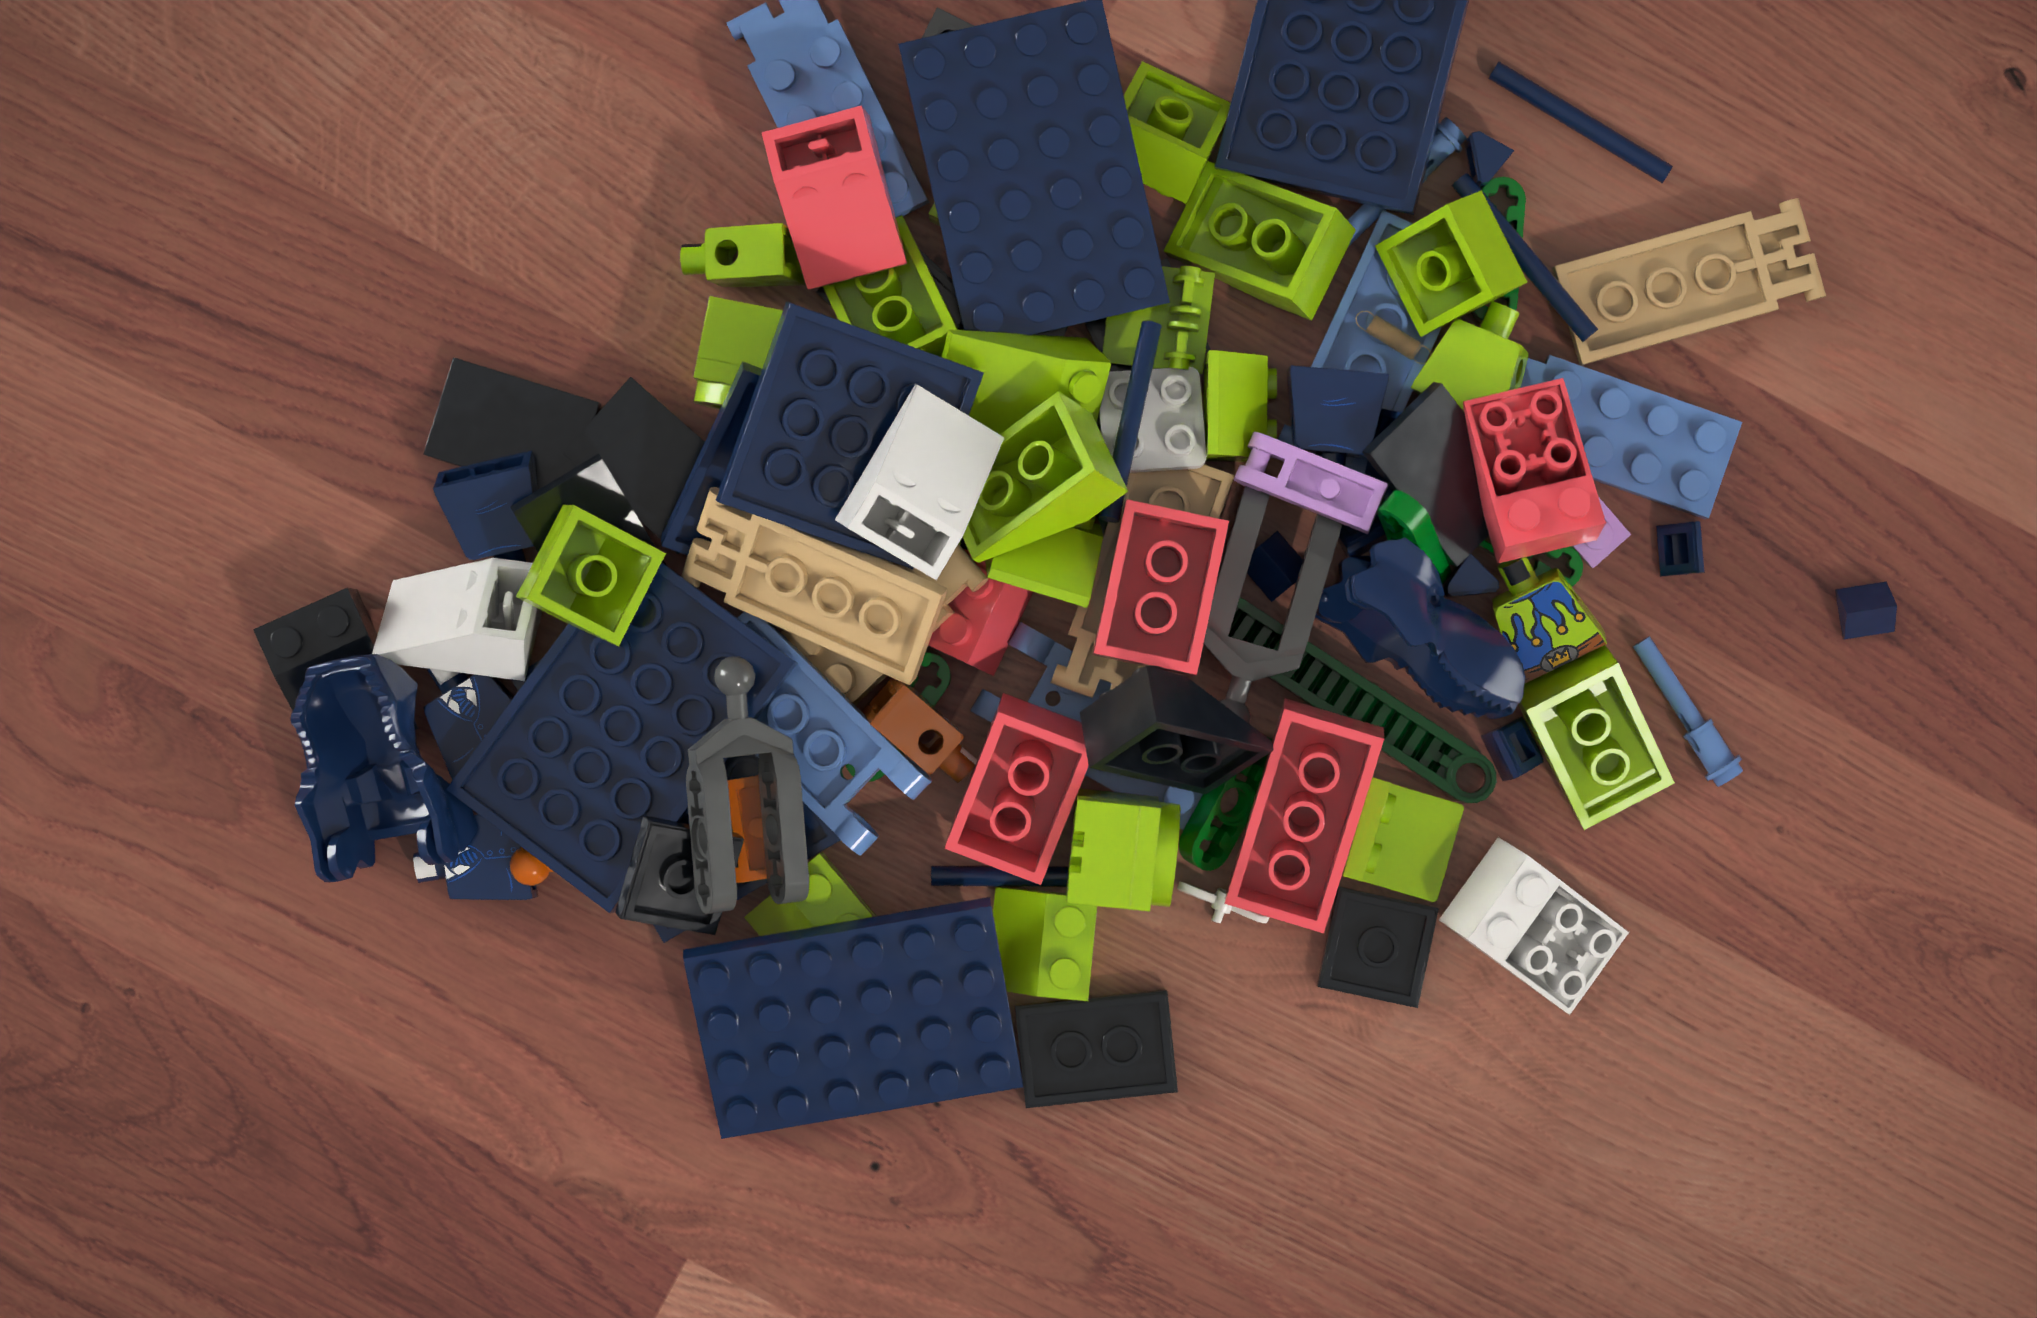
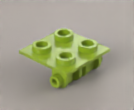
(1182, 322)

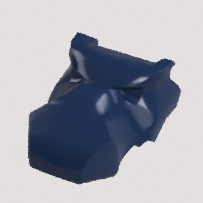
(1398, 613)
(367, 769)

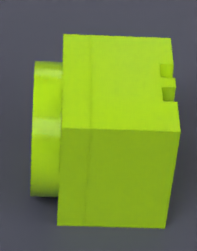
(731, 335)
(1122, 850)

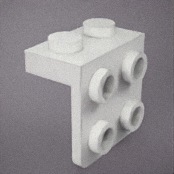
(1171, 421)

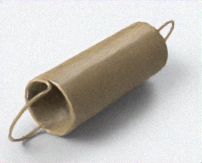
(1393, 337)

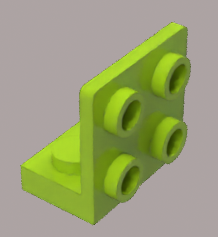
(1403, 840)

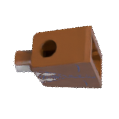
(904, 715)

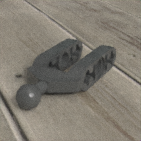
(1247, 660)
(710, 802)

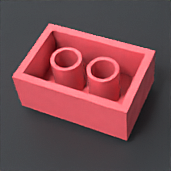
(1160, 587)
(1020, 790)

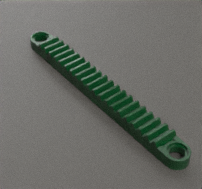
(1338, 689)

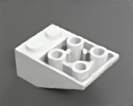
(922, 482)
(461, 620)
(1534, 925)

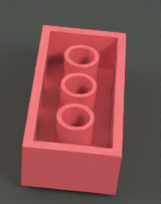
(1304, 815)

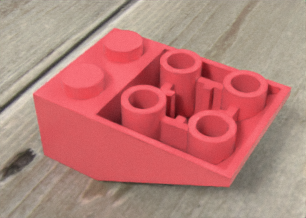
(835, 197)
(1532, 471)
(981, 623)

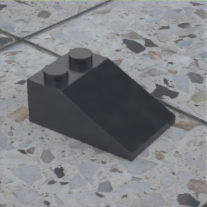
(314, 635)
(1169, 733)

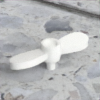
(1218, 900)

